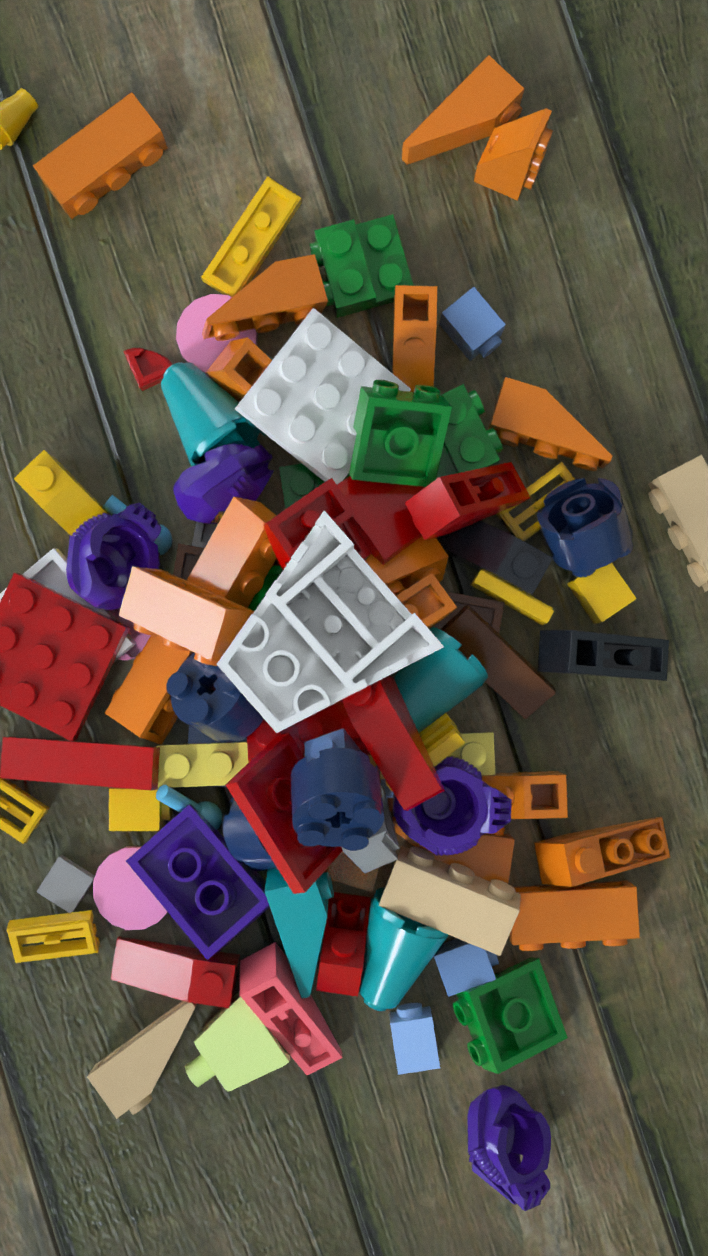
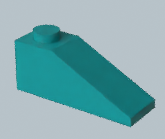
(300, 923)

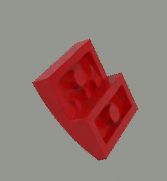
(382, 515)
(294, 523)

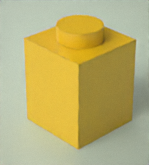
(602, 593)
(136, 810)

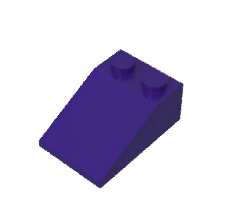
(200, 881)

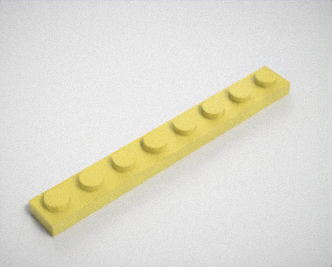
(219, 762)

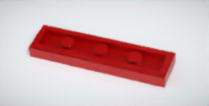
(80, 763)

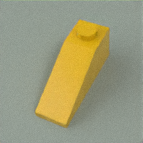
(58, 492)

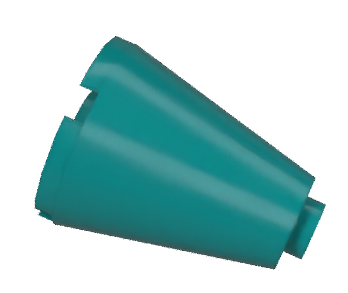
(204, 412)
(439, 681)
(394, 955)

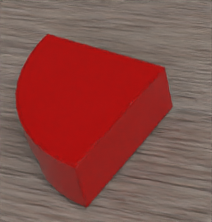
(147, 366)

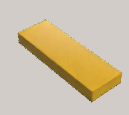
(252, 238)

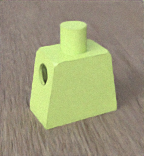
(235, 1048)

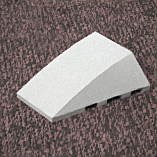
(322, 632)

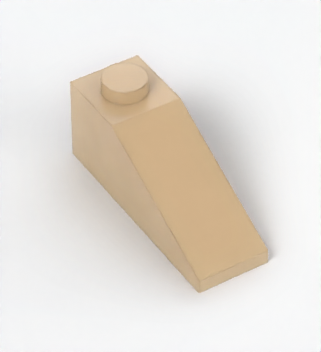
(132, 1070)

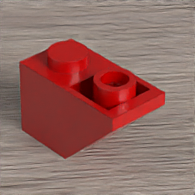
(344, 944)

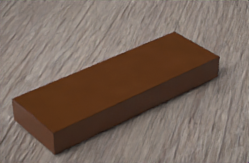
(506, 668)

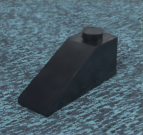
(498, 553)
(603, 655)

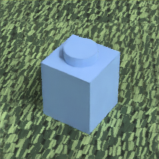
(414, 1038)

